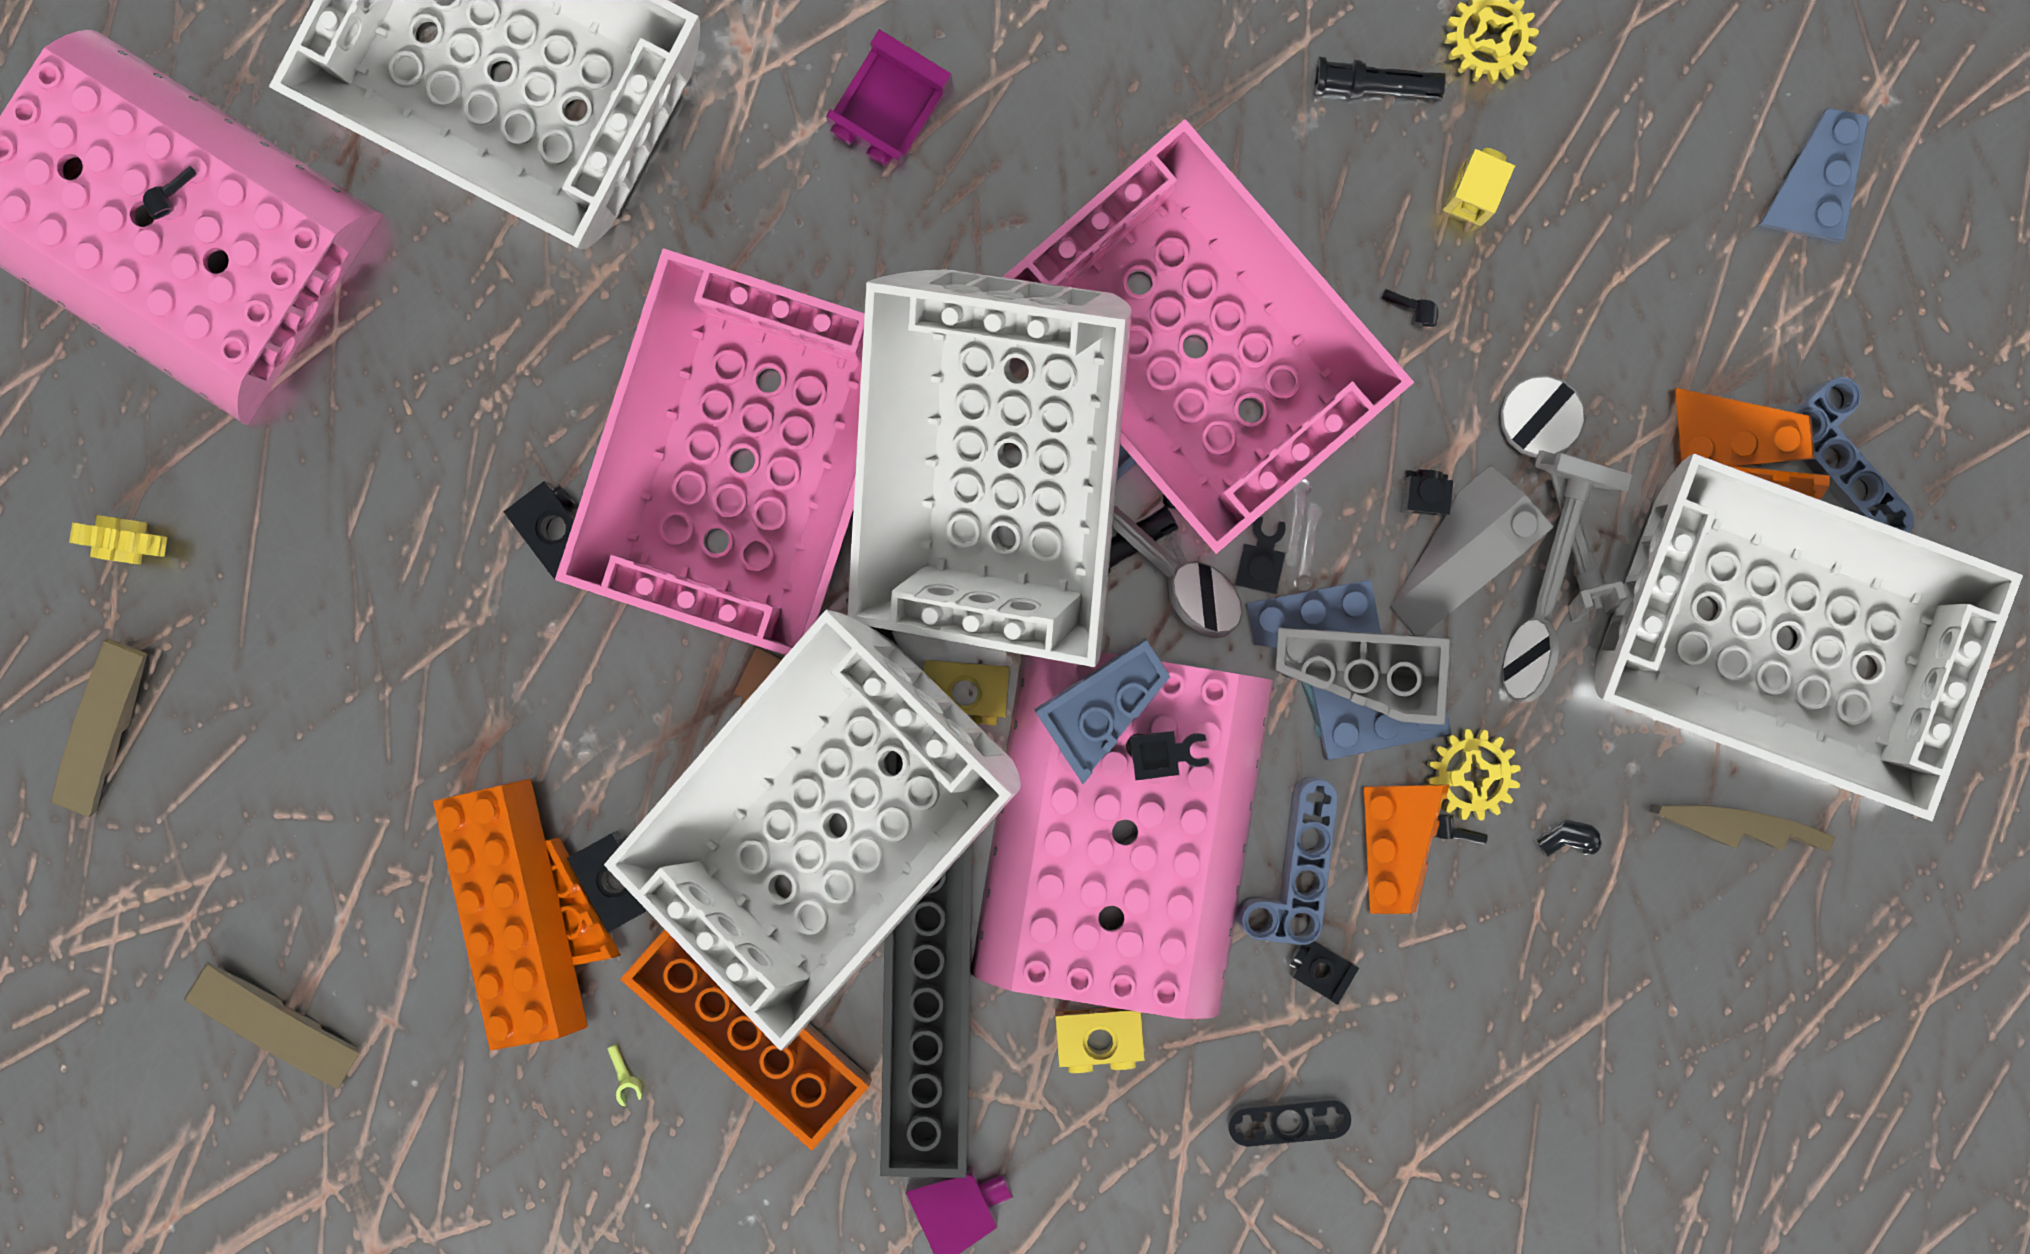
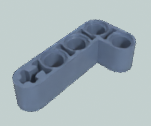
(1852, 462)
(1296, 861)

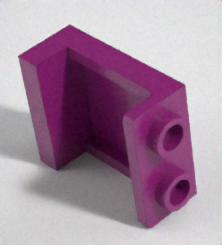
(889, 100)

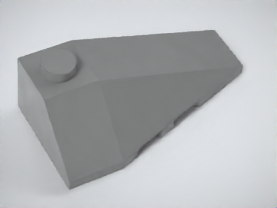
(1482, 536)
(1382, 671)

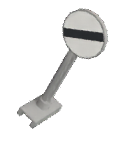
(1551, 417)
(1195, 589)
(1535, 646)

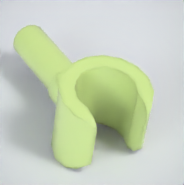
(623, 1076)

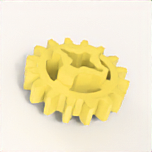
(1496, 52)
(118, 539)
(1470, 755)

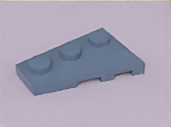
(1822, 182)
(1333, 608)
(1101, 705)
(1356, 729)

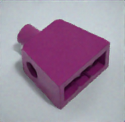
(957, 1210)

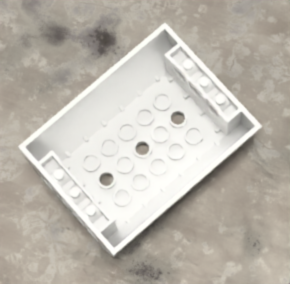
(510, 136)
(936, 469)
(1846, 592)
(763, 810)

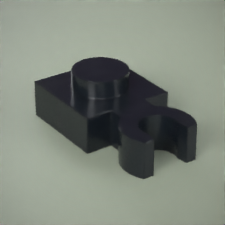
(1260, 564)
(1158, 754)

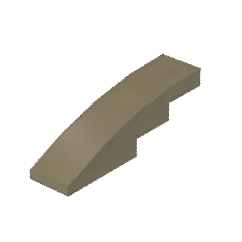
(98, 727)
(1730, 824)
(271, 1025)

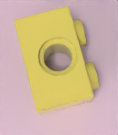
(1479, 186)
(989, 680)
(1077, 1024)

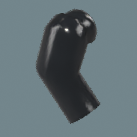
(1571, 834)

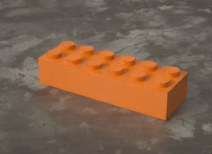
(510, 915)
(800, 1086)

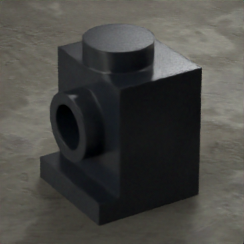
(1426, 493)
(1335, 983)

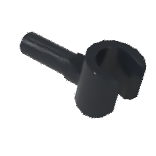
(157, 199)
(1425, 310)
(1447, 831)

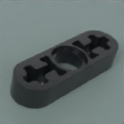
(1276, 1108)

